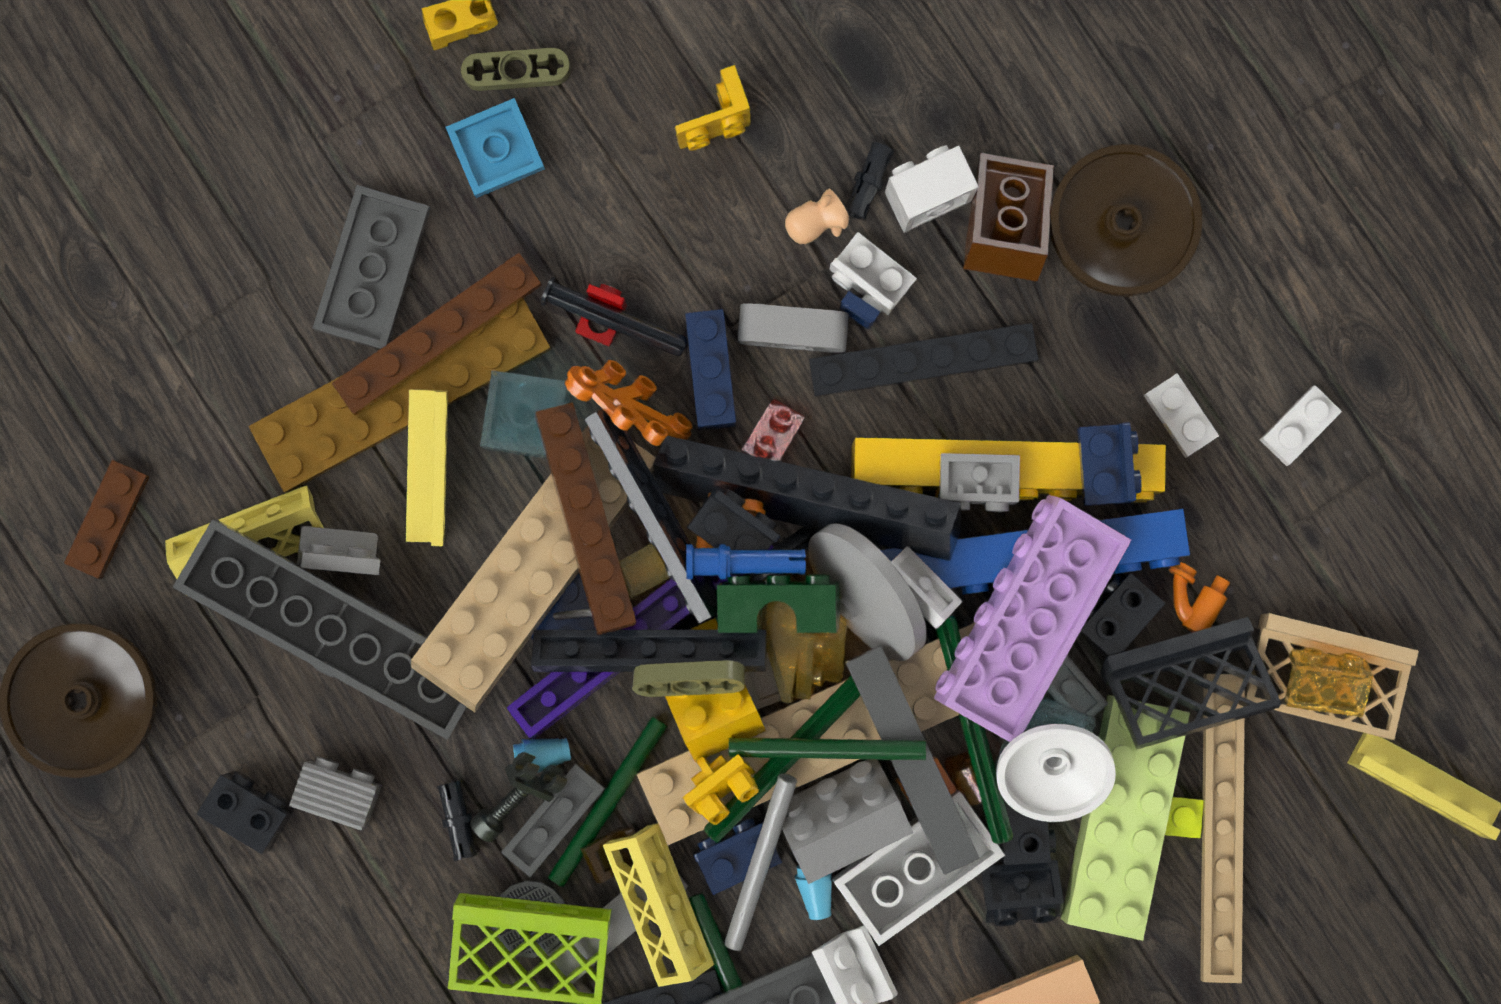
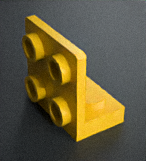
(727, 122)

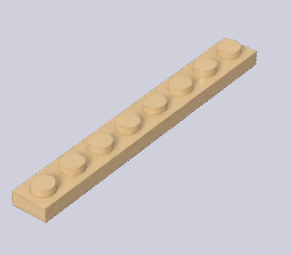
(1222, 842)

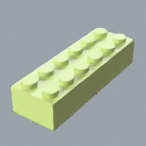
(1125, 835)

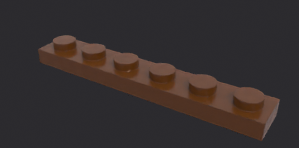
(436, 334)
(585, 518)

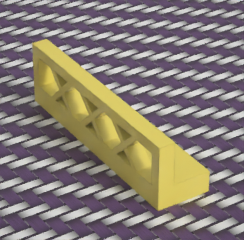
(427, 466)
(268, 519)
(1427, 785)
(665, 905)

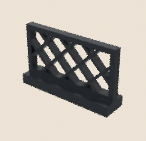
(1180, 652)

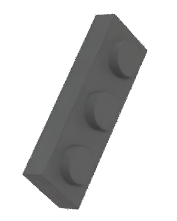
(553, 821)

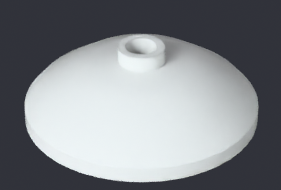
(1059, 786)

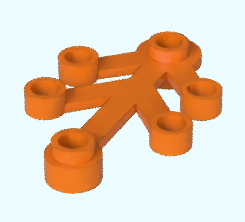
(587, 384)

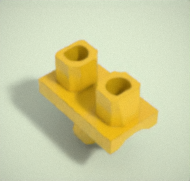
(716, 782)

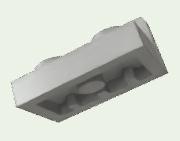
(980, 480)
(338, 550)

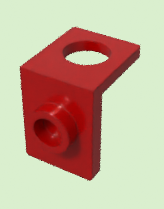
(606, 295)

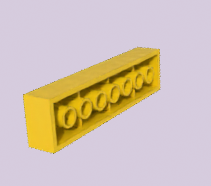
(1044, 466)

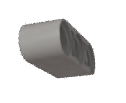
(793, 328)

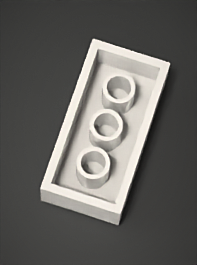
(905, 878)

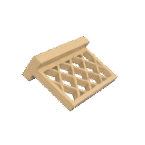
(1336, 643)

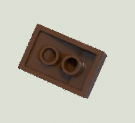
(1009, 217)

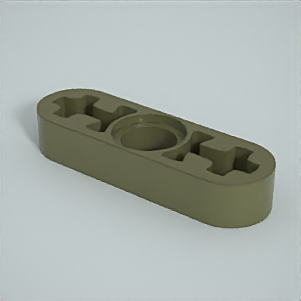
(504, 57)
(689, 678)

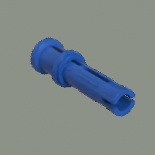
(723, 561)

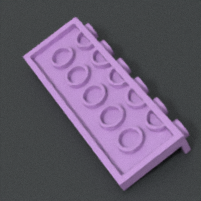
(1031, 618)

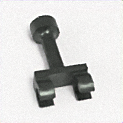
(523, 778)

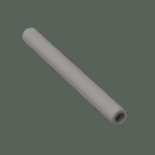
(760, 861)

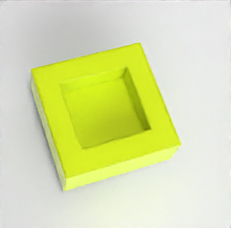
(1185, 817)

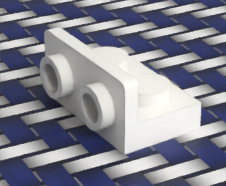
(871, 274)
(854, 969)

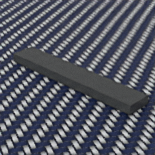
(918, 777)

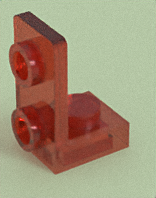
(773, 432)

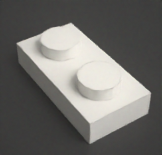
(1181, 415)
(1300, 425)
(932, 594)

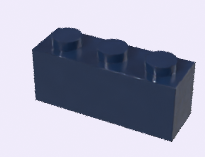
(710, 370)

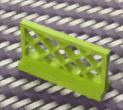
(525, 917)

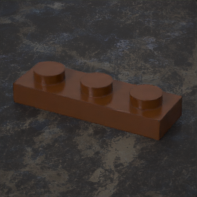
(106, 519)

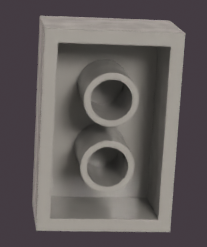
(844, 820)

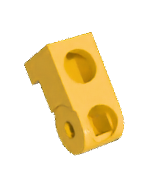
(457, 20)

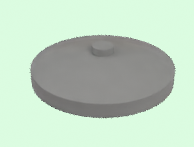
(872, 591)

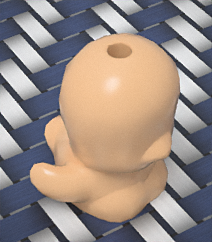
(813, 218)

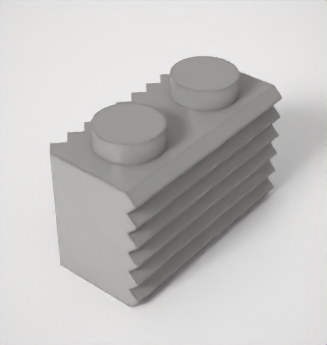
(335, 793)

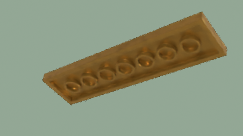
(323, 432)

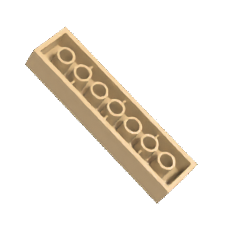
(512, 591)

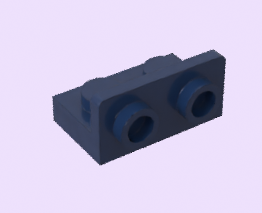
(1108, 464)
(728, 860)

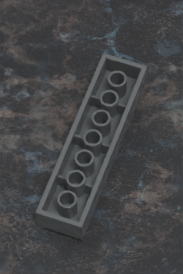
(315, 623)

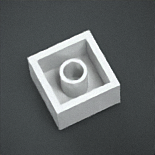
(930, 187)

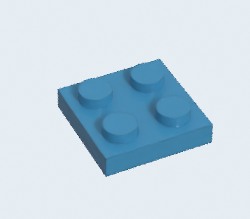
(495, 148)

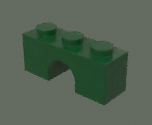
(813, 602)

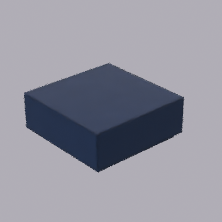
(859, 310)

